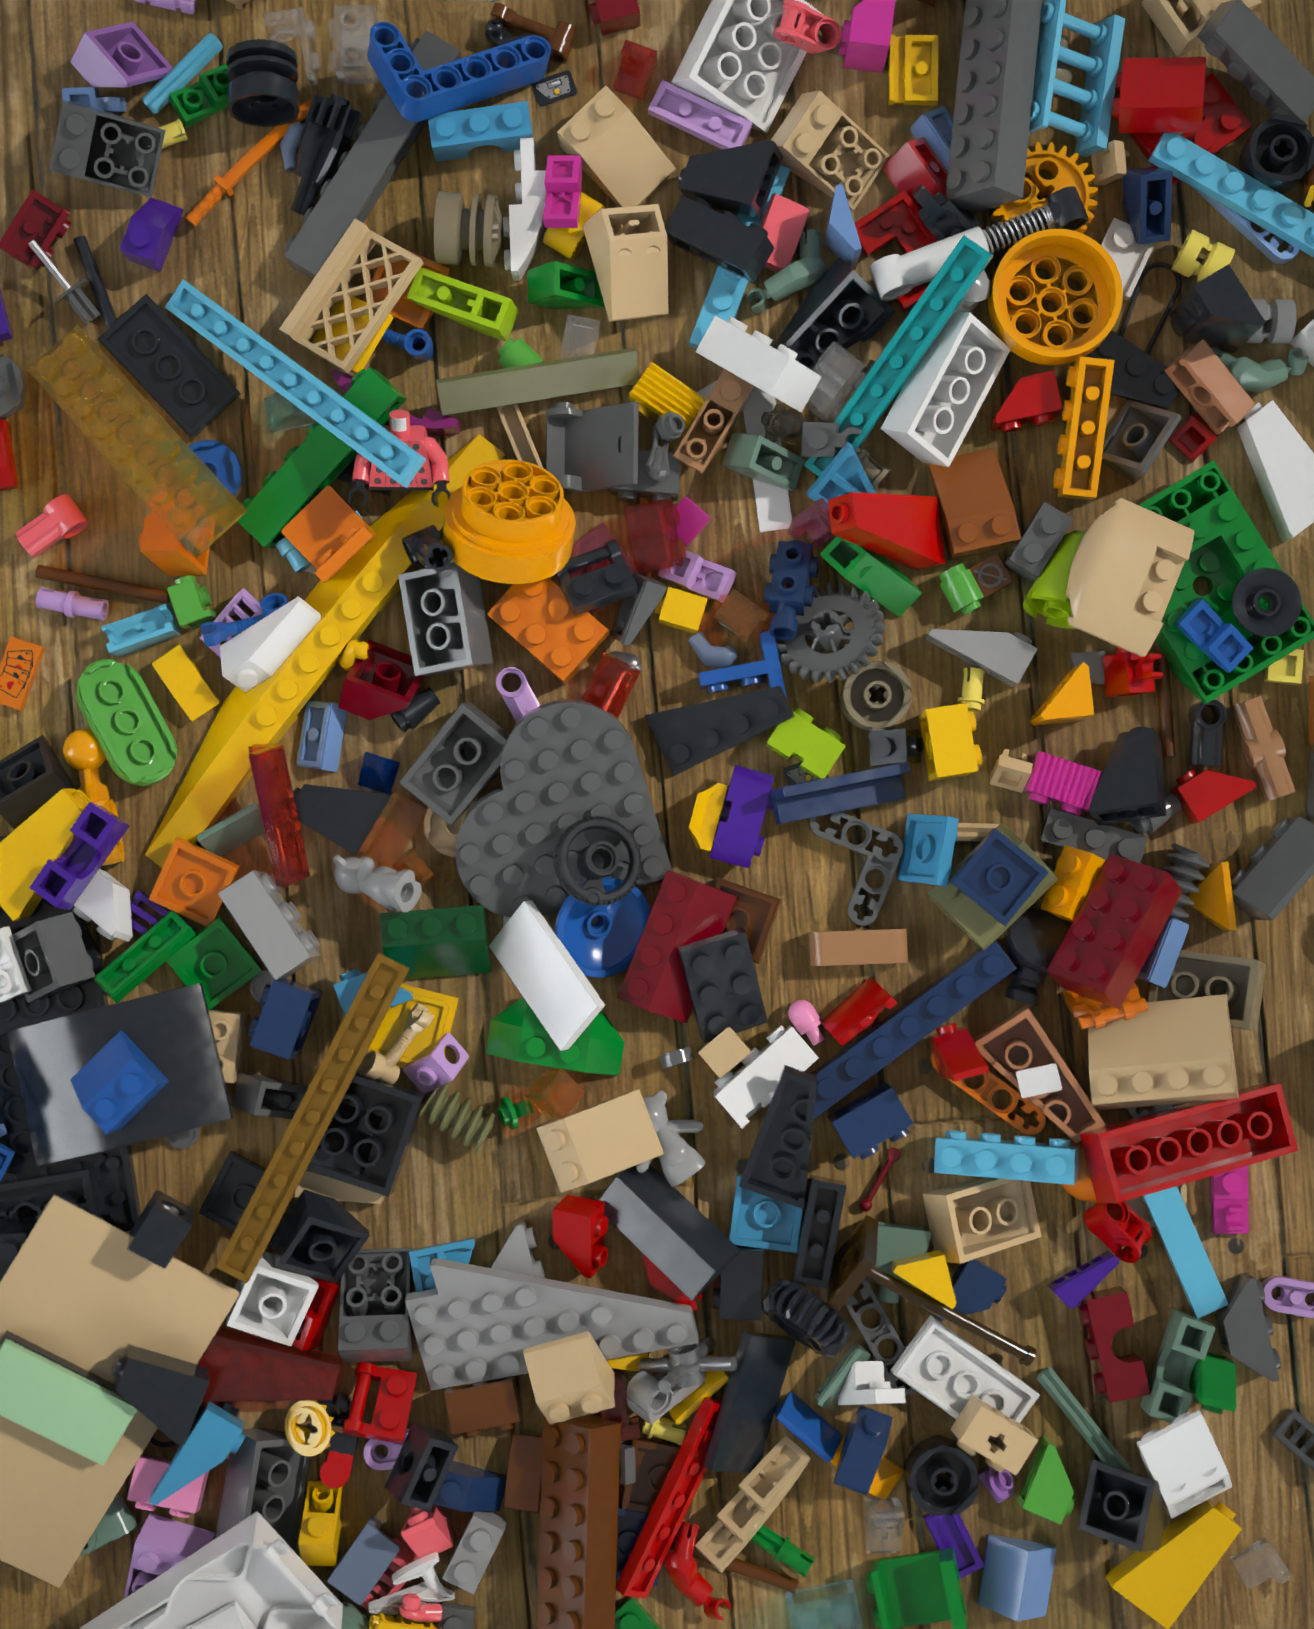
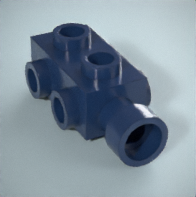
(793, 568)

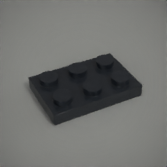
(722, 984)

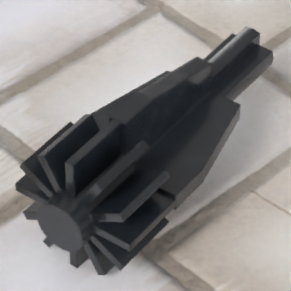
(324, 139)

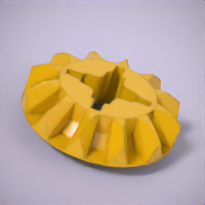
(300, 1436)

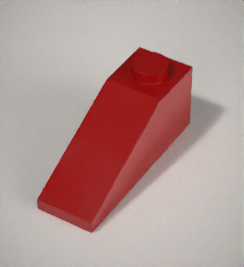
(956, 1053)

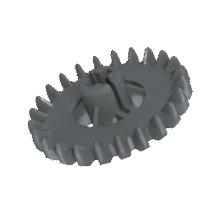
(825, 625)

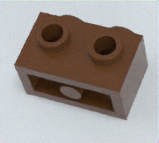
(483, 1406)

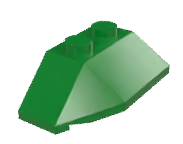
(522, 1038)

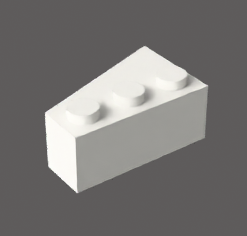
(757, 362)
(755, 1081)

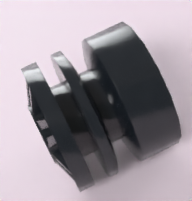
(262, 83)

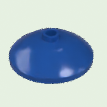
(612, 941)

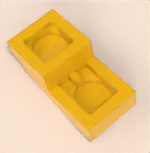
(185, 682)

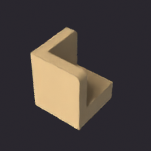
(724, 1052)

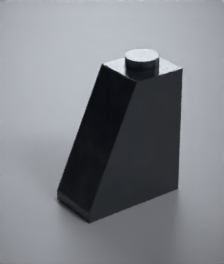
(733, 177)
(1131, 780)
(340, 813)
(161, 1388)

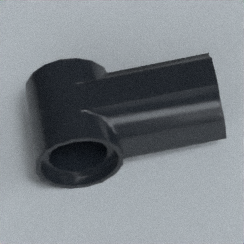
(428, 549)
(1206, 738)

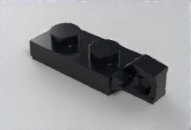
(940, 214)

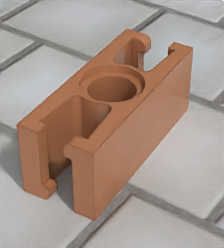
(1210, 387)

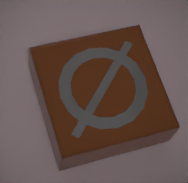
(991, 575)

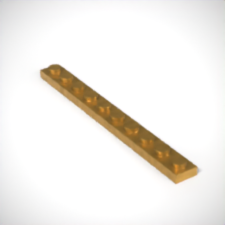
(312, 1118)

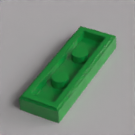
(144, 956)

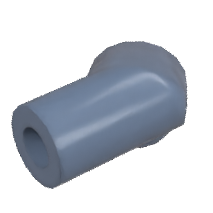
(713, 655)

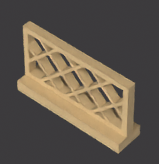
(332, 286)

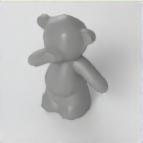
(383, 884)
(679, 1158)

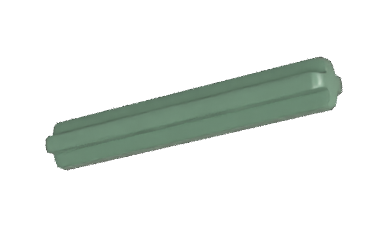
(1081, 1419)

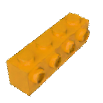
(1085, 428)

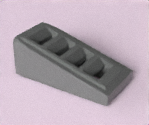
(637, 608)
(1285, 1424)

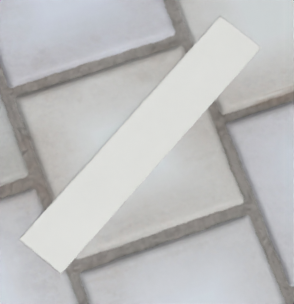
(771, 501)

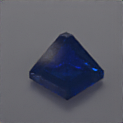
(378, 773)

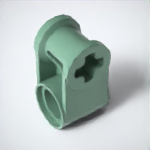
(113, 1525)

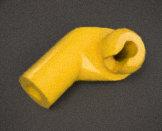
(353, 651)

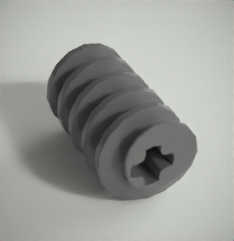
(1184, 872)

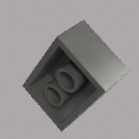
(445, 620)

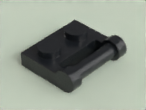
(598, 586)

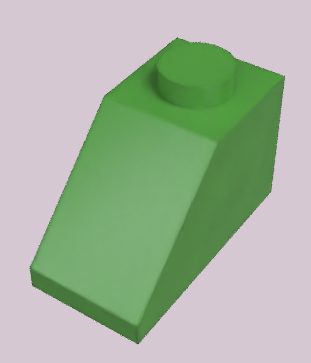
(1046, 1485)

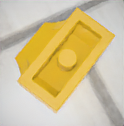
(706, 816)

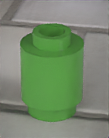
(517, 354)
(961, 589)

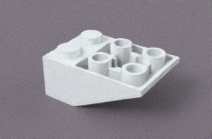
(1184, 1463)

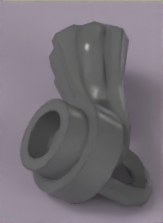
(668, 427)

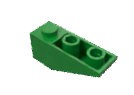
(872, 574)

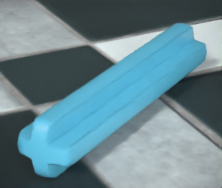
(182, 72)

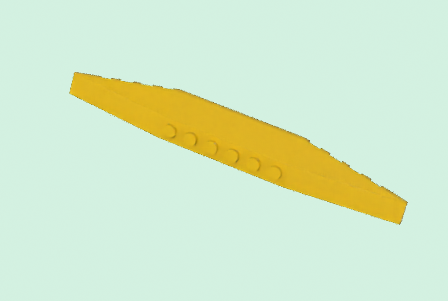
(270, 708)

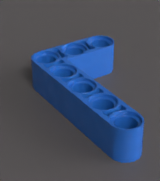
(454, 84)

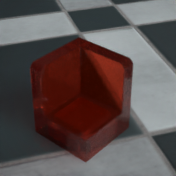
(635, 70)

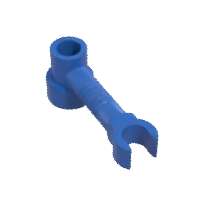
(411, 343)
(216, 632)

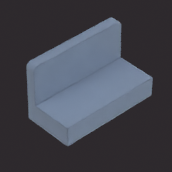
(364, 1562)

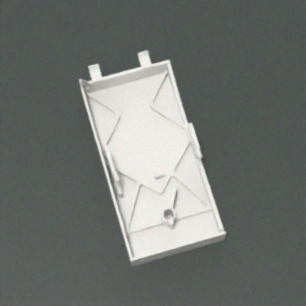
(241, 1566)

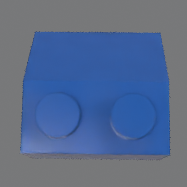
(117, 1083)

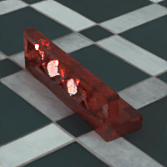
(278, 813)

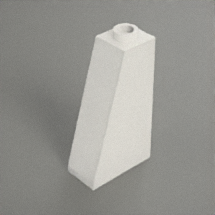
(1281, 466)

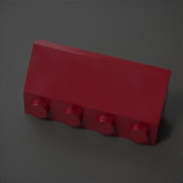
(680, 915)

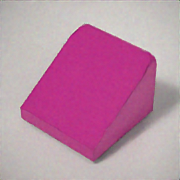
(692, 520)

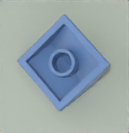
(841, 231)

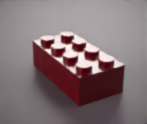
(1115, 931)

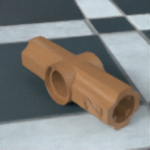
(1263, 749)

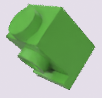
(191, 603)

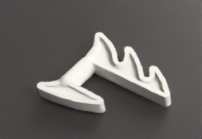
(429, 1591)

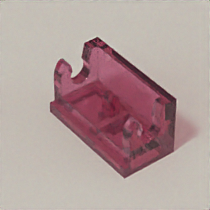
(814, 521)

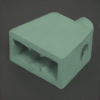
(898, 1242)

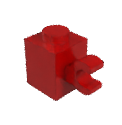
(1129, 673)

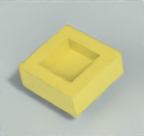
(1287, 669)

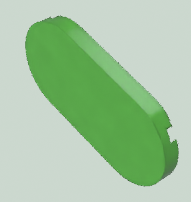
(126, 722)

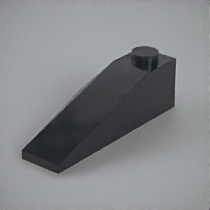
(835, 310)

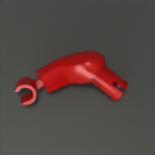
(685, 1575)

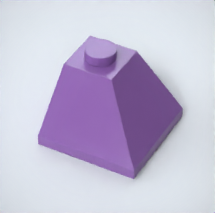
(118, 57)

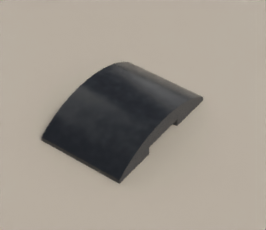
(166, 1026)

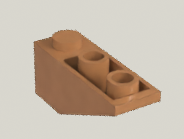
(714, 421)

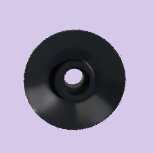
(1282, 598)

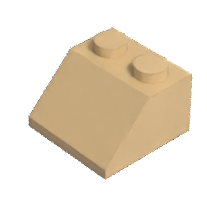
(570, 1377)

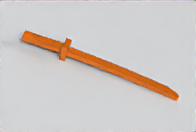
(242, 167)

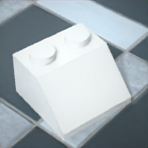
(272, 1302)

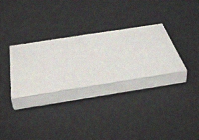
(546, 975)
(952, 1369)

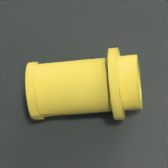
(173, 133)
(972, 688)
(665, 1429)

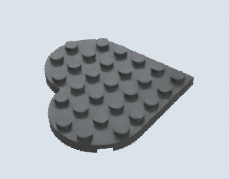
(555, 770)

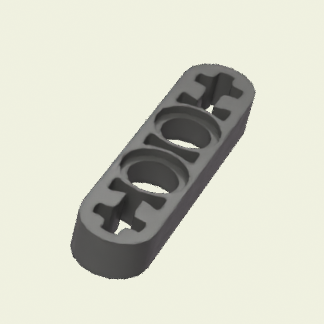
(875, 1334)

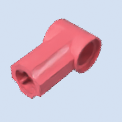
(58, 521)

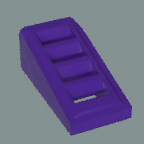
(1081, 1281)

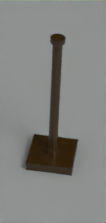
(857, 1261)

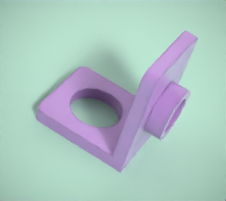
(434, 1068)

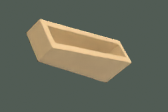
(518, 434)
(336, 1189)

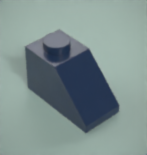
(1148, 203)
(976, 1287)
(862, 1449)
(471, 1489)

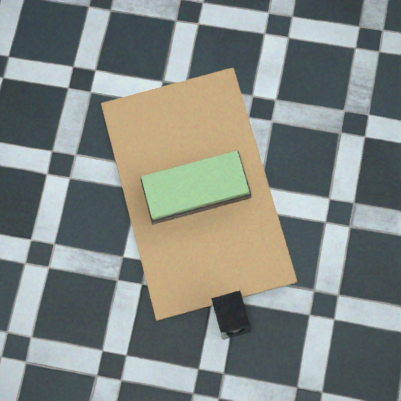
(64, 1318)

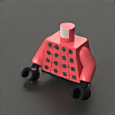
(432, 472)

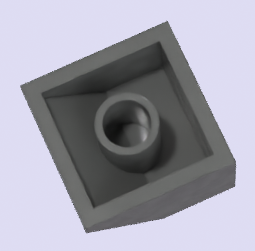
(53, 956)

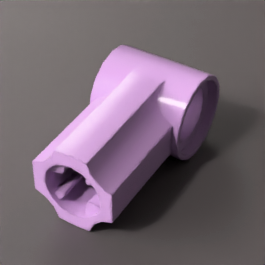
(522, 700)

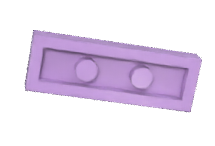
(699, 117)

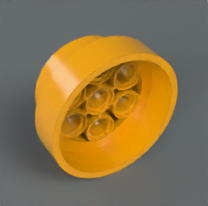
(1066, 257)
(509, 523)

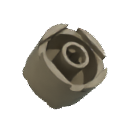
(874, 677)

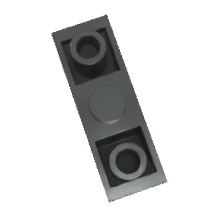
(1246, 1329)

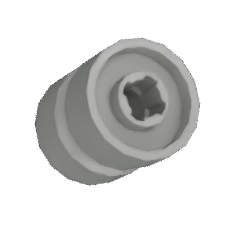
(1280, 321)

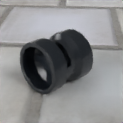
(1028, 978)

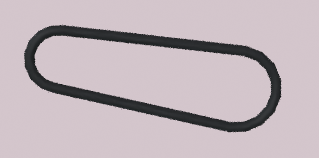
(1169, 306)

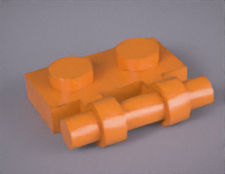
(1096, 1014)

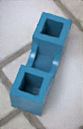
(460, 131)

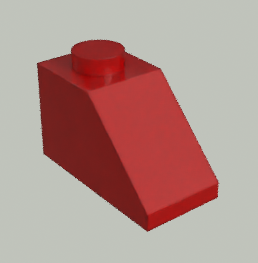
(1208, 792)

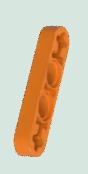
(984, 1095)

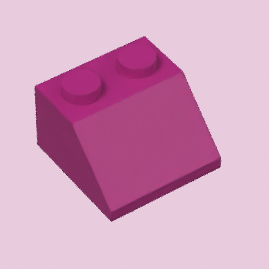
(867, 35)

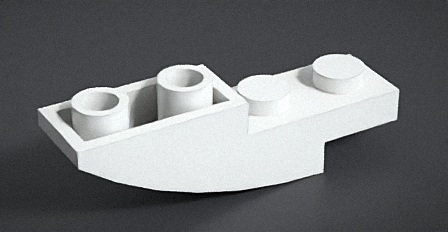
(525, 218)

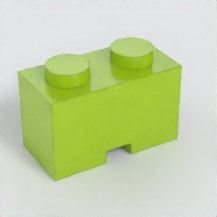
(808, 743)

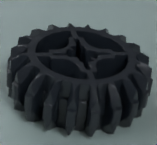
(806, 1318)

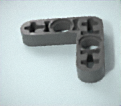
(874, 860)

